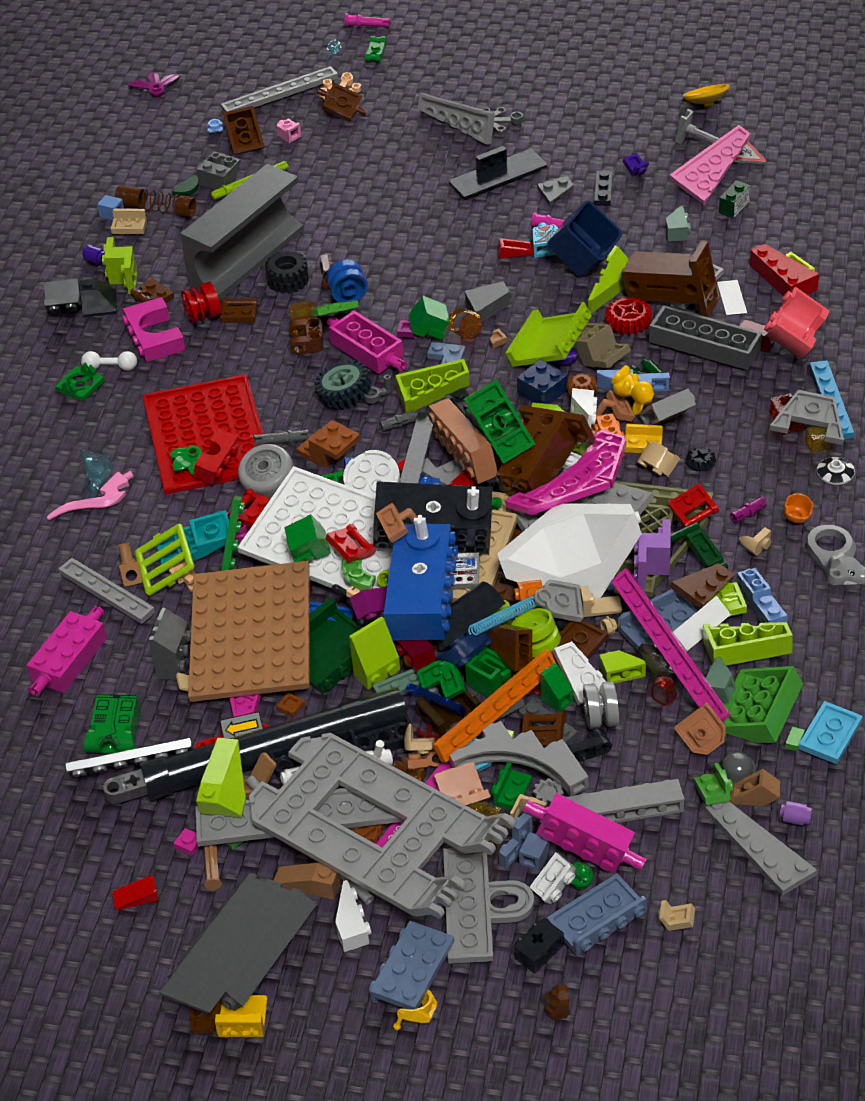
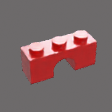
(212, 466)

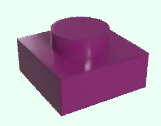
(404, 329)

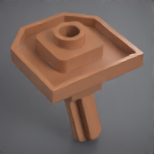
(702, 730)

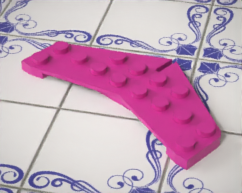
(589, 475)

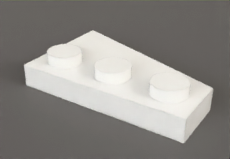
(577, 669)

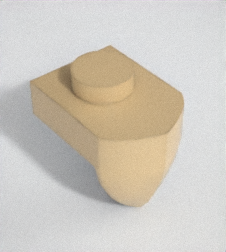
(758, 543)
(422, 745)

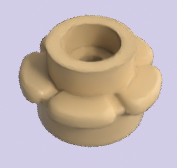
(608, 625)

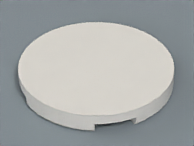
(369, 468)

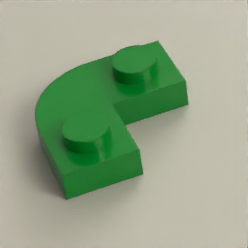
(442, 673)

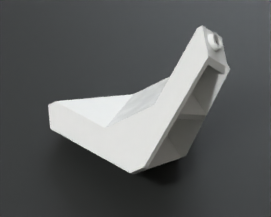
(574, 545)

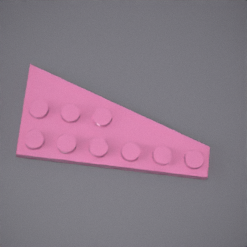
(706, 170)

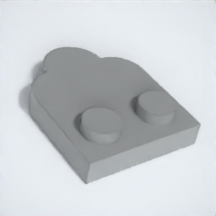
(561, 600)

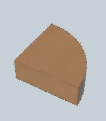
(498, 338)

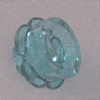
(334, 46)

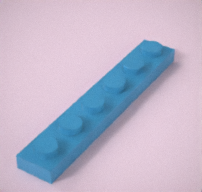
(827, 386)

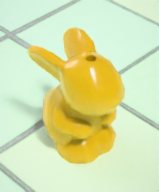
(628, 384)

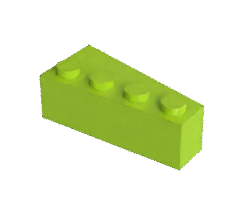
(431, 384)

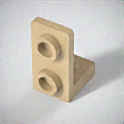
(599, 606)

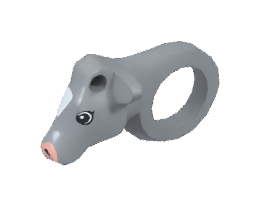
(839, 565)

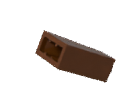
(512, 645)

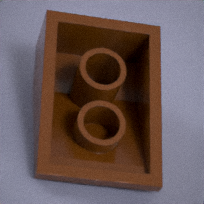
(243, 130)

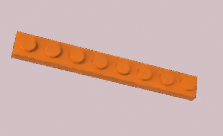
(493, 706)

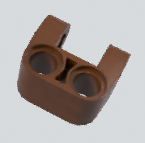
(308, 336)

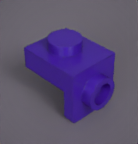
(635, 164)

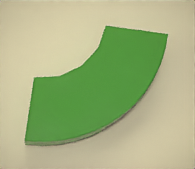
(356, 576)

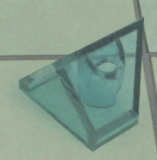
(96, 468)

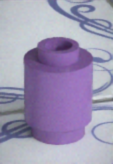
(795, 813)

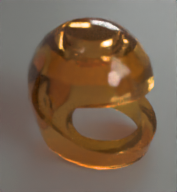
(470, 324)

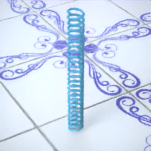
(494, 616)

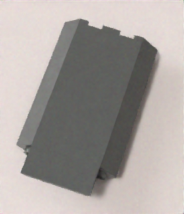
(238, 945)

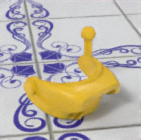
(420, 1015)

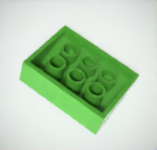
(762, 703)

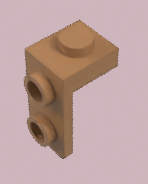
(262, 771)

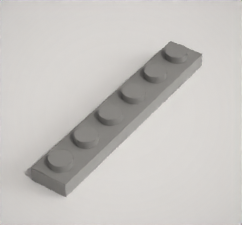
(107, 590)

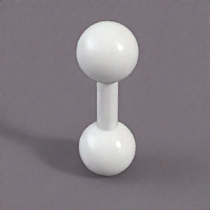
(127, 360)

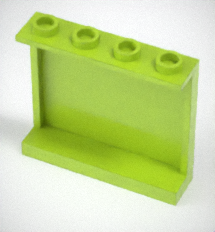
(547, 337)

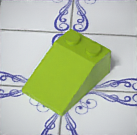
(373, 653)

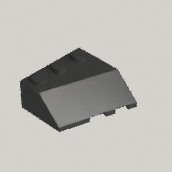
(170, 645)

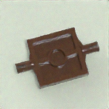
(342, 102)

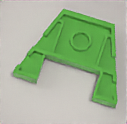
(334, 308)

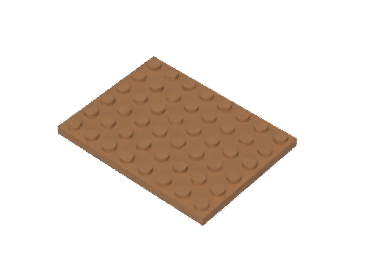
(250, 631)

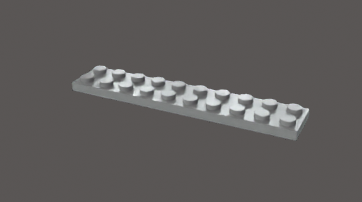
(341, 806)

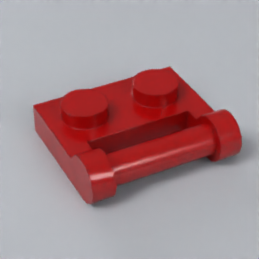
(691, 501)
(253, 512)
(347, 546)

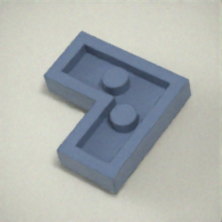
(446, 352)
(510, 852)

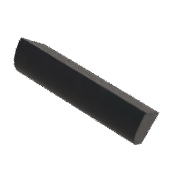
(469, 609)

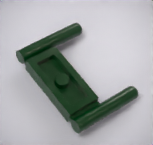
(700, 544)

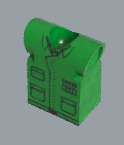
(113, 724)

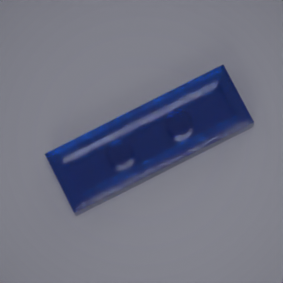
(436, 699)

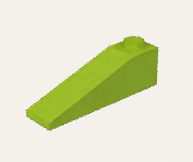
(610, 281)
(223, 781)

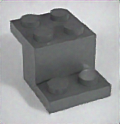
(62, 296)

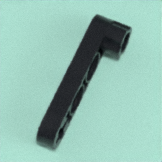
(594, 746)

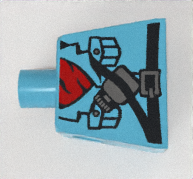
(541, 235)

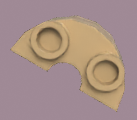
(658, 458)

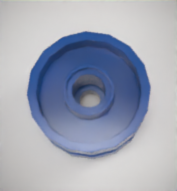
(346, 281)

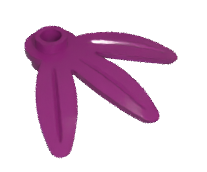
(155, 86)

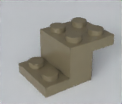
(598, 346)

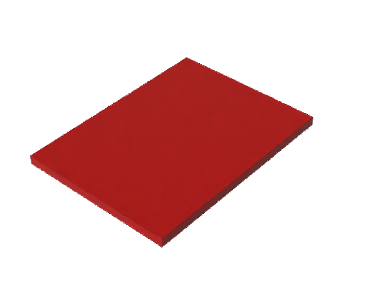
(192, 417)

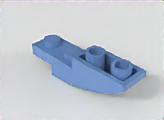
(659, 381)
(760, 598)

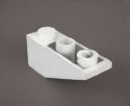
(584, 403)
(349, 922)

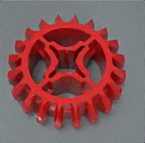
(628, 315)

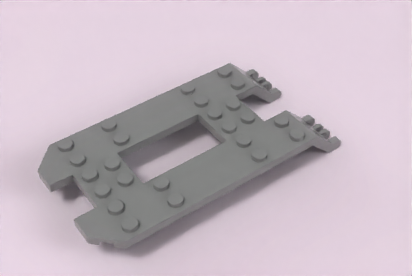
(386, 871)

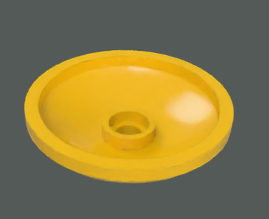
(707, 95)

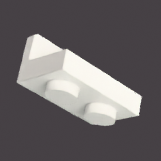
(553, 878)

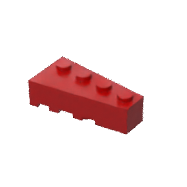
(782, 271)

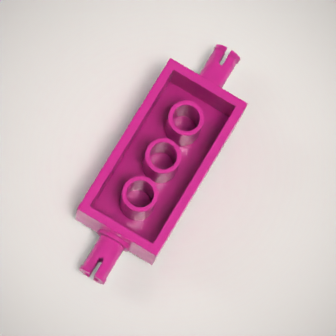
(366, 342)
(66, 651)
(585, 833)

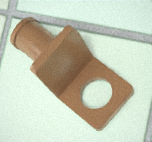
(127, 564)

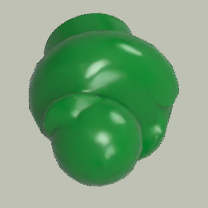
(583, 876)

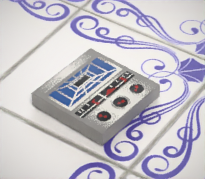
(466, 570)

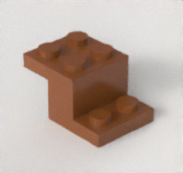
(328, 444)

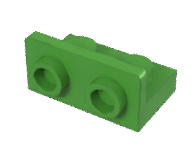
(714, 787)

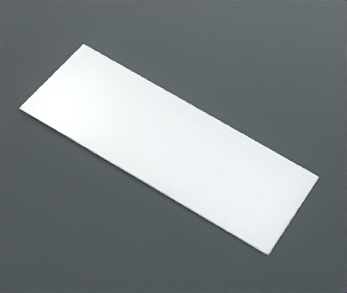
(732, 297)
(692, 630)

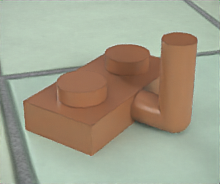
(619, 406)
(393, 521)

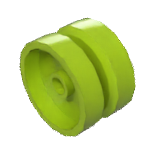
(544, 631)

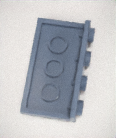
(670, 605)
(598, 913)
(411, 966)

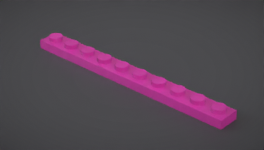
(668, 643)

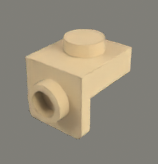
(677, 916)

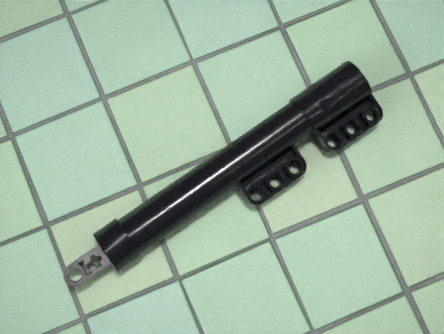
(358, 721)

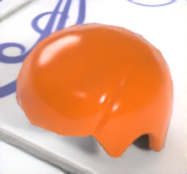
(798, 508)

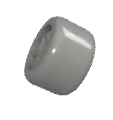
(264, 469)

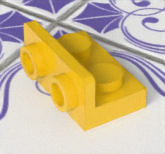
(639, 435)

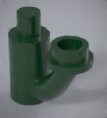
(648, 367)

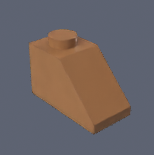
(756, 789)

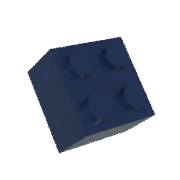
(542, 383)

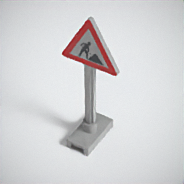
(747, 154)

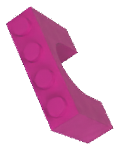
(152, 345)

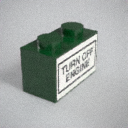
(734, 199)

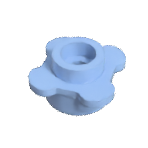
(215, 126)

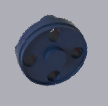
(465, 648)

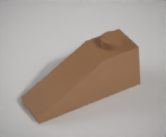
(310, 879)

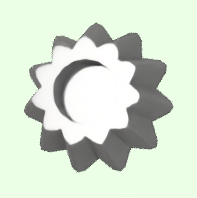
(546, 790)

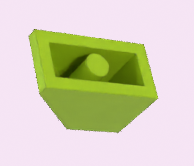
(621, 667)

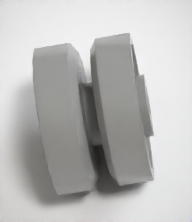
(603, 705)

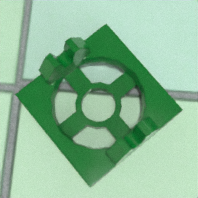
(83, 392)

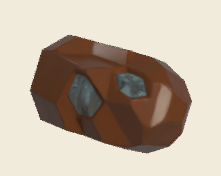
(557, 1002)

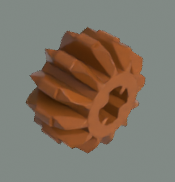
(581, 381)

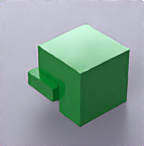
(429, 317)
(307, 539)
(487, 672)

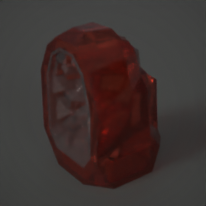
(664, 690)

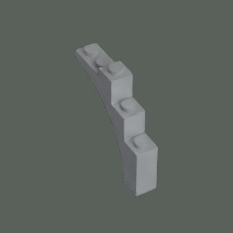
(525, 749)

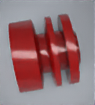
(201, 302)

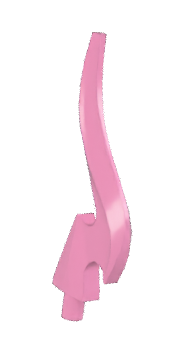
(111, 496)

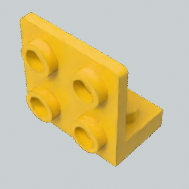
(245, 1021)

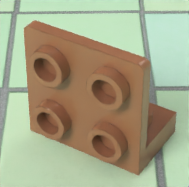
(462, 784)

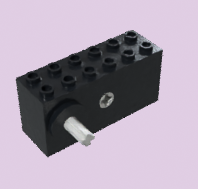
(463, 507)

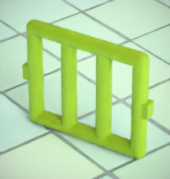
(184, 555)

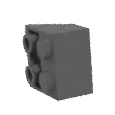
(218, 170)

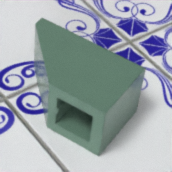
(677, 225)
(721, 680)

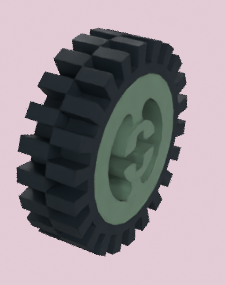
(331, 390)

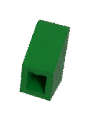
(555, 688)

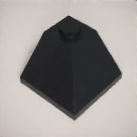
(97, 298)

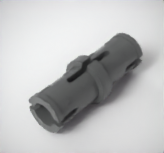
(397, 421)

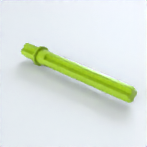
(225, 190)

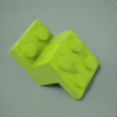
(119, 264)

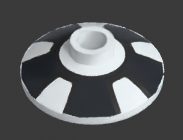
(835, 470)

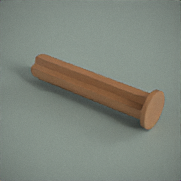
(211, 866)

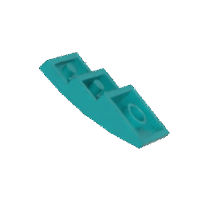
(203, 536)

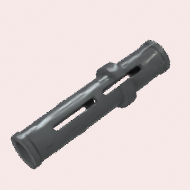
(282, 437)

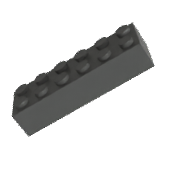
(705, 337)

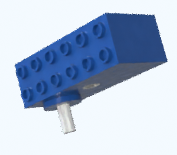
(421, 582)

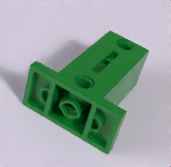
(498, 421)

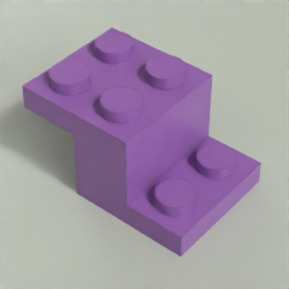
(653, 554)

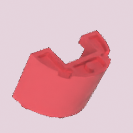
(796, 322)

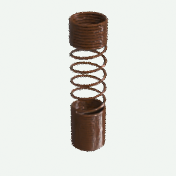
(136, 198)

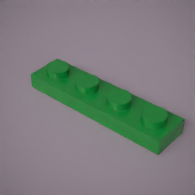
(234, 526)

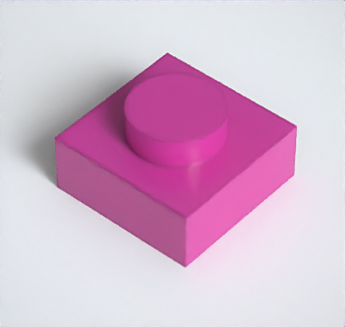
(187, 842)

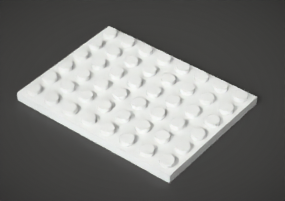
(333, 507)

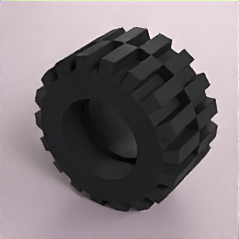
(287, 271)

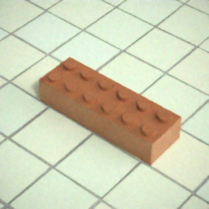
(462, 440)

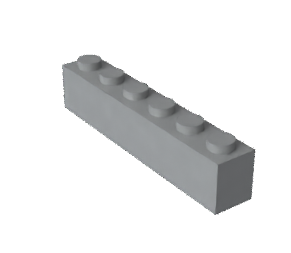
(635, 801)

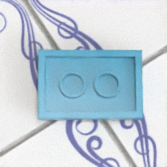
(830, 732)

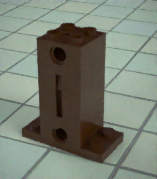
(673, 278)
(554, 439)

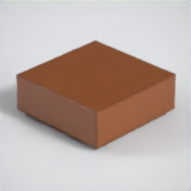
(290, 705)

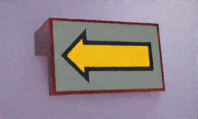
(240, 724)

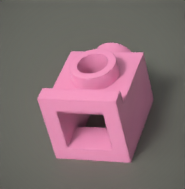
(286, 127)

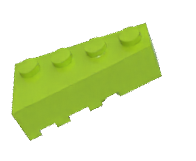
(747, 642)

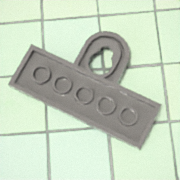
(472, 911)

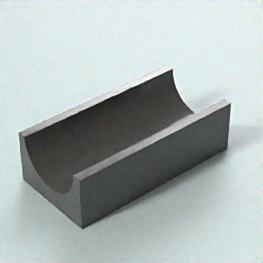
(240, 231)

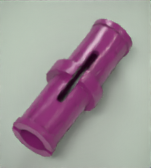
(748, 510)

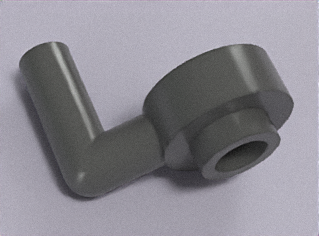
(375, 393)

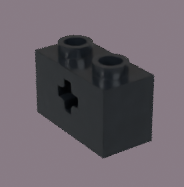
(538, 945)

